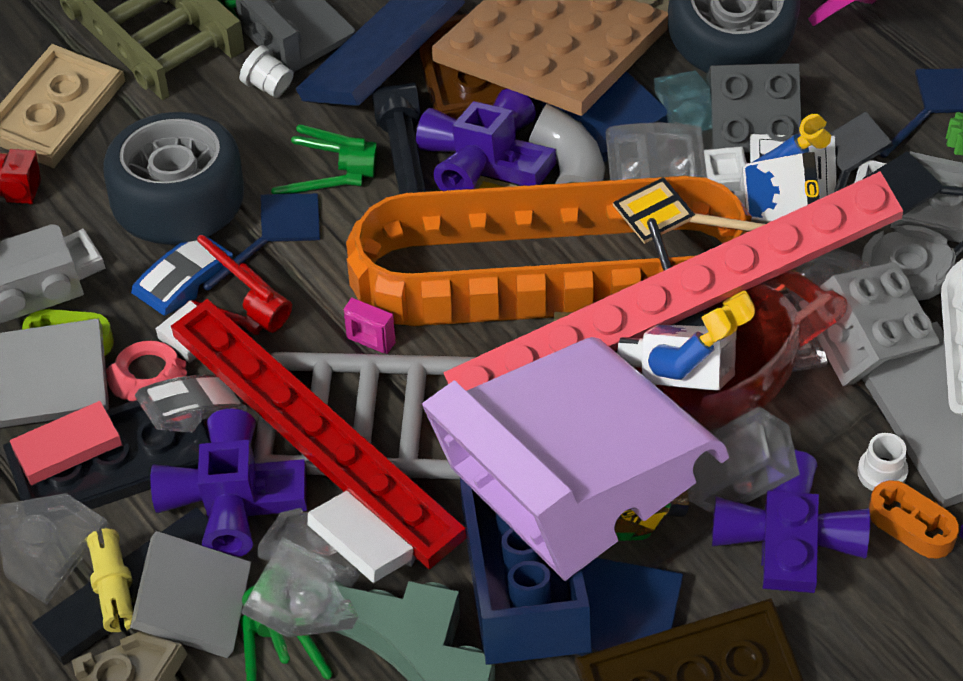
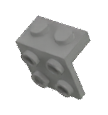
(36, 272)

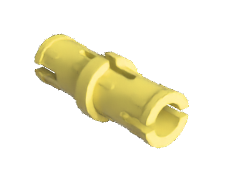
(110, 579)

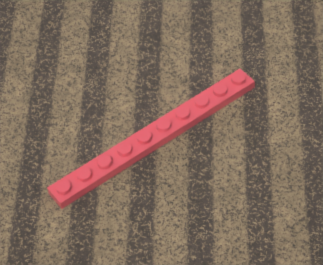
(702, 279)

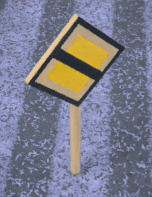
(668, 209)

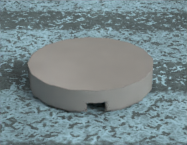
(919, 254)

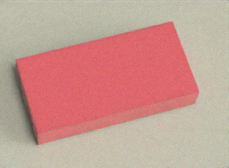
(65, 442)

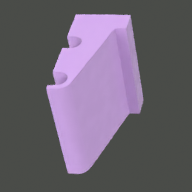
(570, 448)

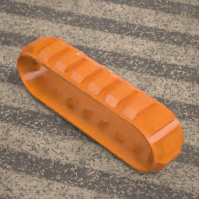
(504, 216)

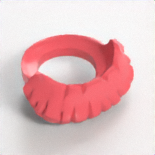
(125, 385)

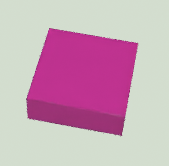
(369, 325)

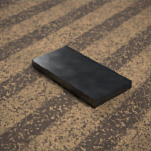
(121, 470)

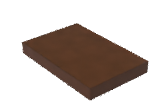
(450, 88)

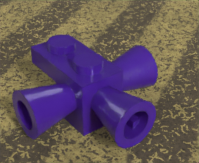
(485, 144)
(230, 483)
(791, 530)

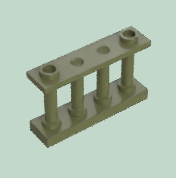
(215, 22)

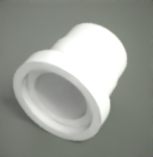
(266, 72)
(875, 470)

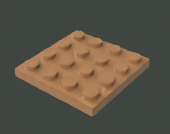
(552, 48)

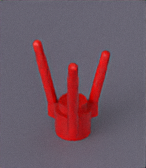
(263, 304)

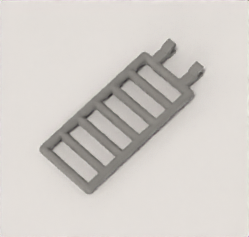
(369, 368)

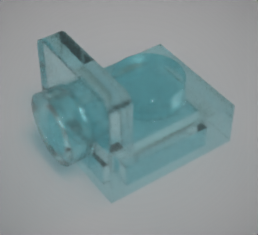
(685, 98)

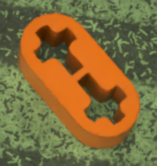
(913, 519)

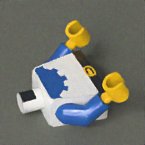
(784, 176)
(691, 354)

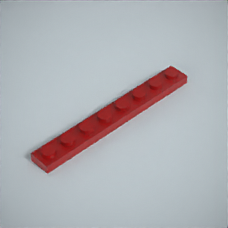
(319, 432)

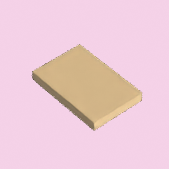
(56, 103)

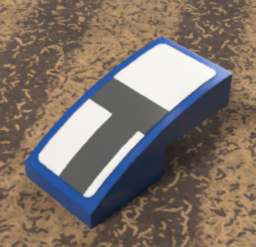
(177, 276)

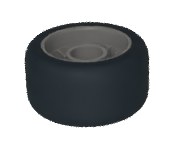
(732, 30)
(174, 177)

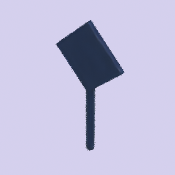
(940, 93)
(282, 219)

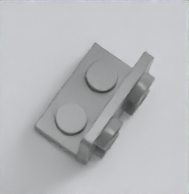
(879, 322)

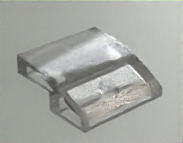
(655, 151)

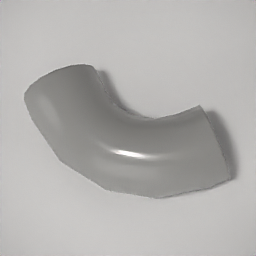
(574, 146)

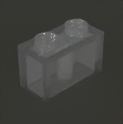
(758, 461)

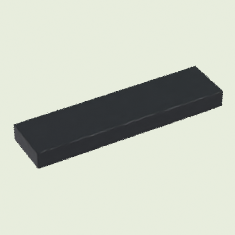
(78, 619)

